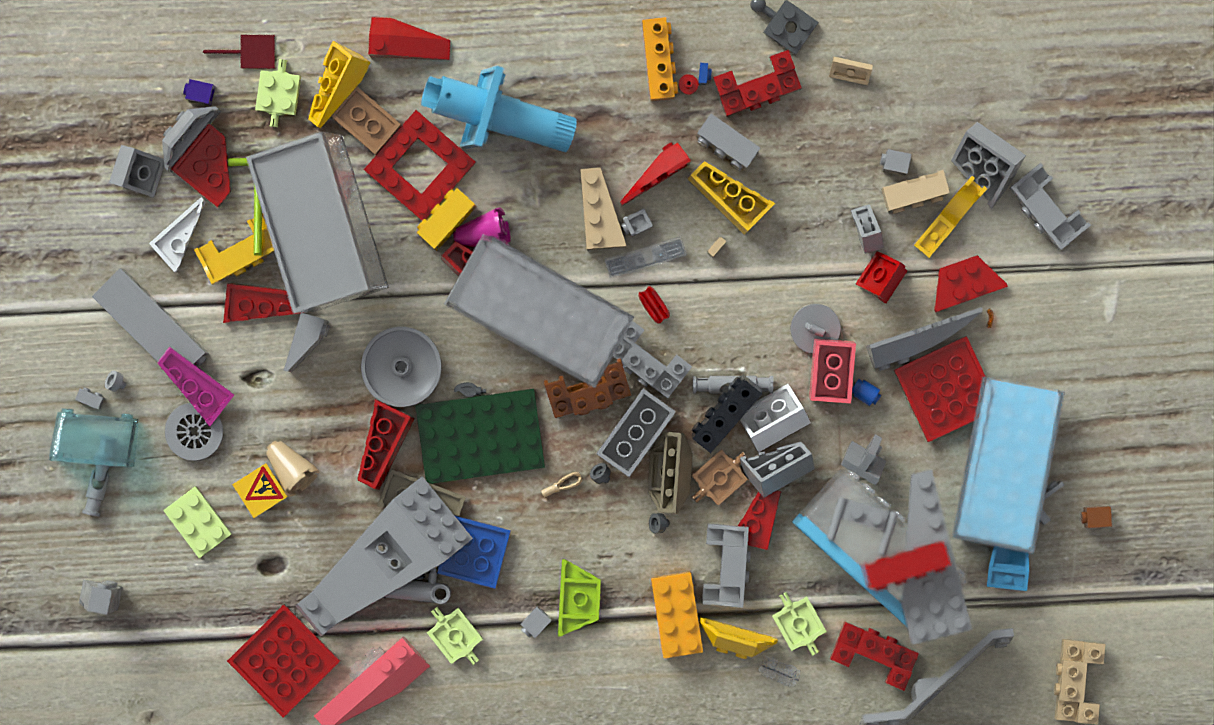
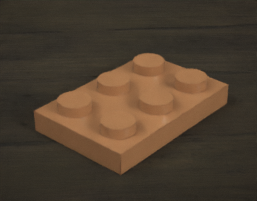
(366, 120)

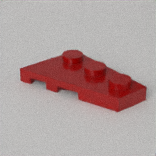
(761, 519)

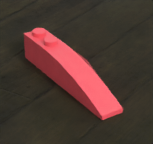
(376, 684)

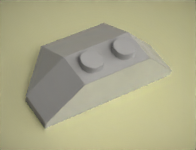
(184, 133)

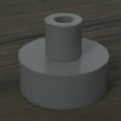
(600, 473)
(658, 523)

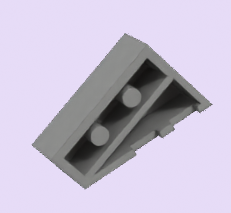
(778, 468)
(100, 597)

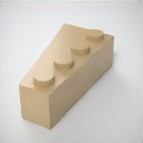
(600, 219)

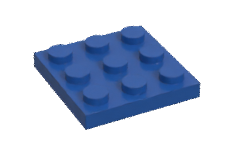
(481, 557)

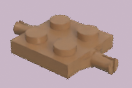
(719, 477)

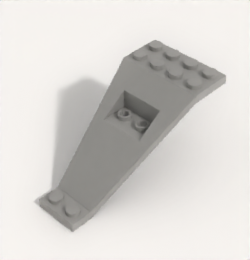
(415, 534)
(927, 689)

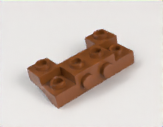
(583, 398)

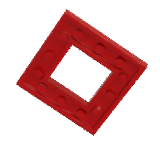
(419, 128)

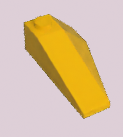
(341, 76)

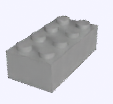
(636, 432)

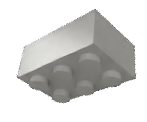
(727, 143)

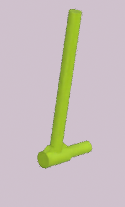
(257, 209)

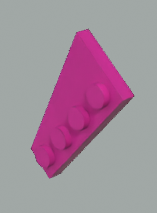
(198, 387)

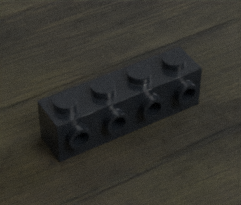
(726, 413)

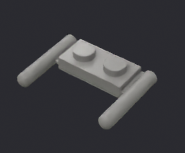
(866, 516)

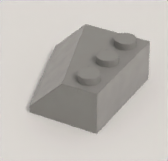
(988, 161)

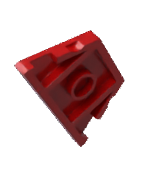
(965, 282)

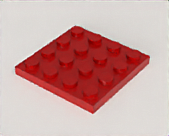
(943, 388)
(283, 660)

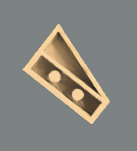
(915, 192)

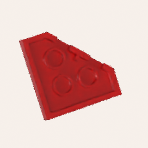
(206, 166)

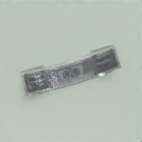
(645, 257)

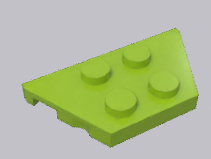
(578, 598)

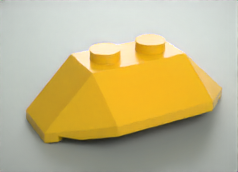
(736, 639)

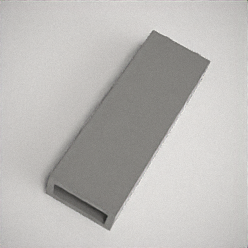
(146, 319)

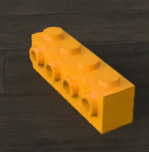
(658, 59)

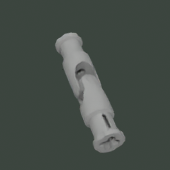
(716, 384)
(95, 495)

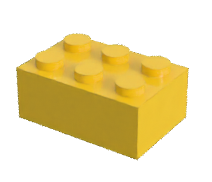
(446, 218)

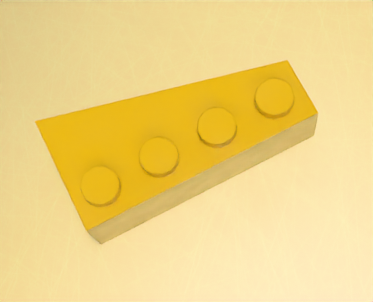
(730, 197)

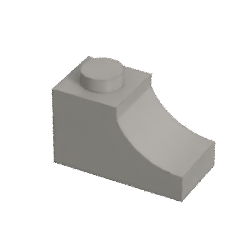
(867, 228)

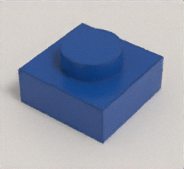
(704, 74)

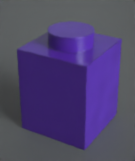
(199, 92)

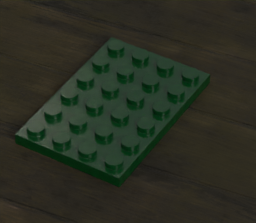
(480, 436)

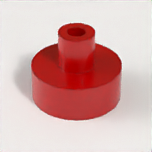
(688, 89)

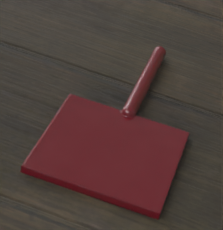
(255, 51)

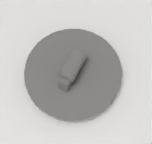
(814, 322)

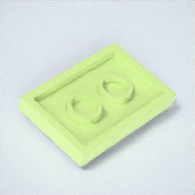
(197, 522)

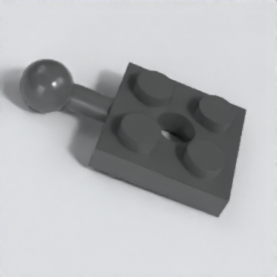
(776, 28)

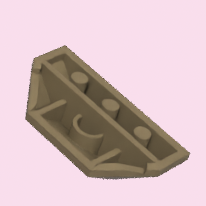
(670, 472)

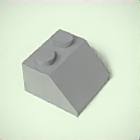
(137, 171)

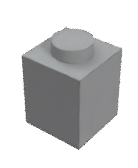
(895, 162)
(535, 622)

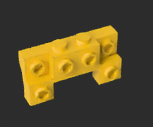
(235, 258)

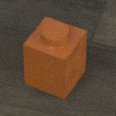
(1096, 516)

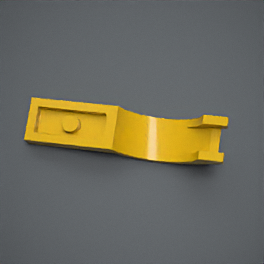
(949, 217)

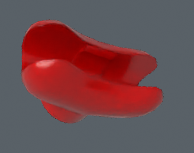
(654, 305)

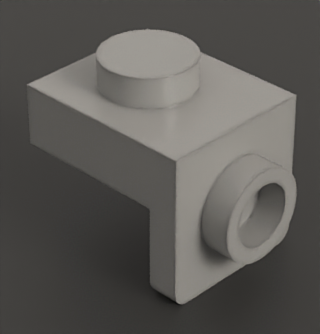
(636, 223)

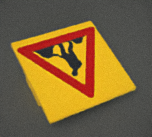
(259, 490)

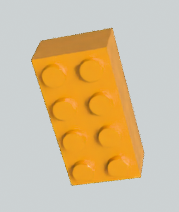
(676, 614)

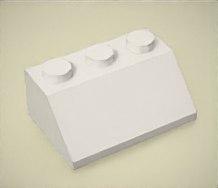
(774, 418)

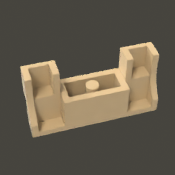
(1072, 681)

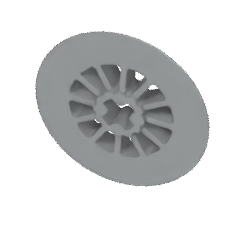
(176, 444)

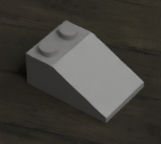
(307, 336)

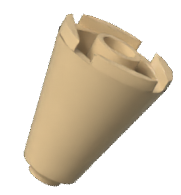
(291, 468)

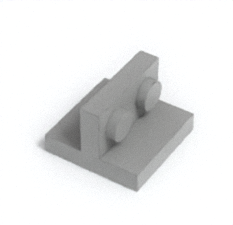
(865, 461)

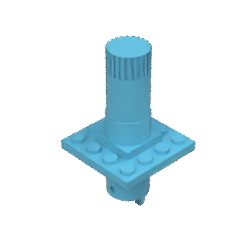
(487, 109)

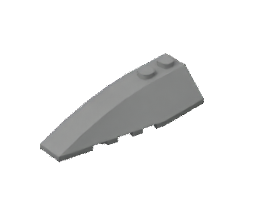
(913, 342)

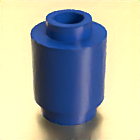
(866, 392)

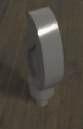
(469, 389)

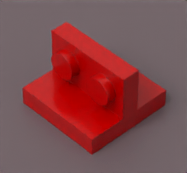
(882, 276)

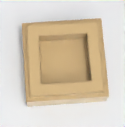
(716, 246)

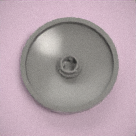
(401, 366)

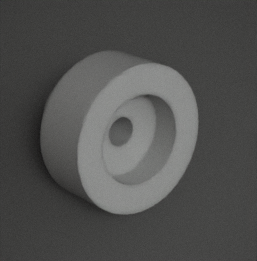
(114, 381)

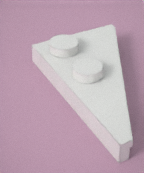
(174, 240)

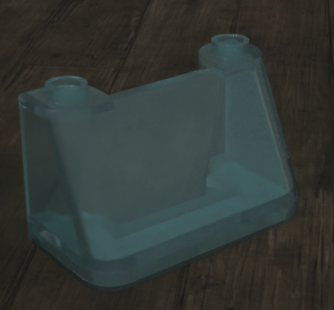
(94, 439)

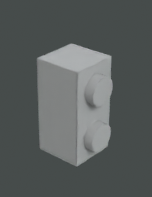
(89, 398)

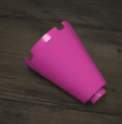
(488, 224)

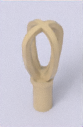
(556, 487)

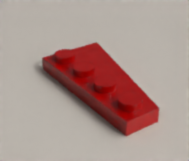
(255, 302)

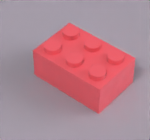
(832, 371)

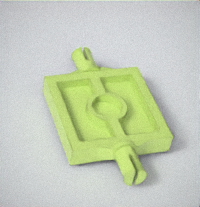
(278, 93)
(799, 623)
(455, 635)

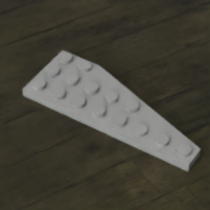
(934, 603)

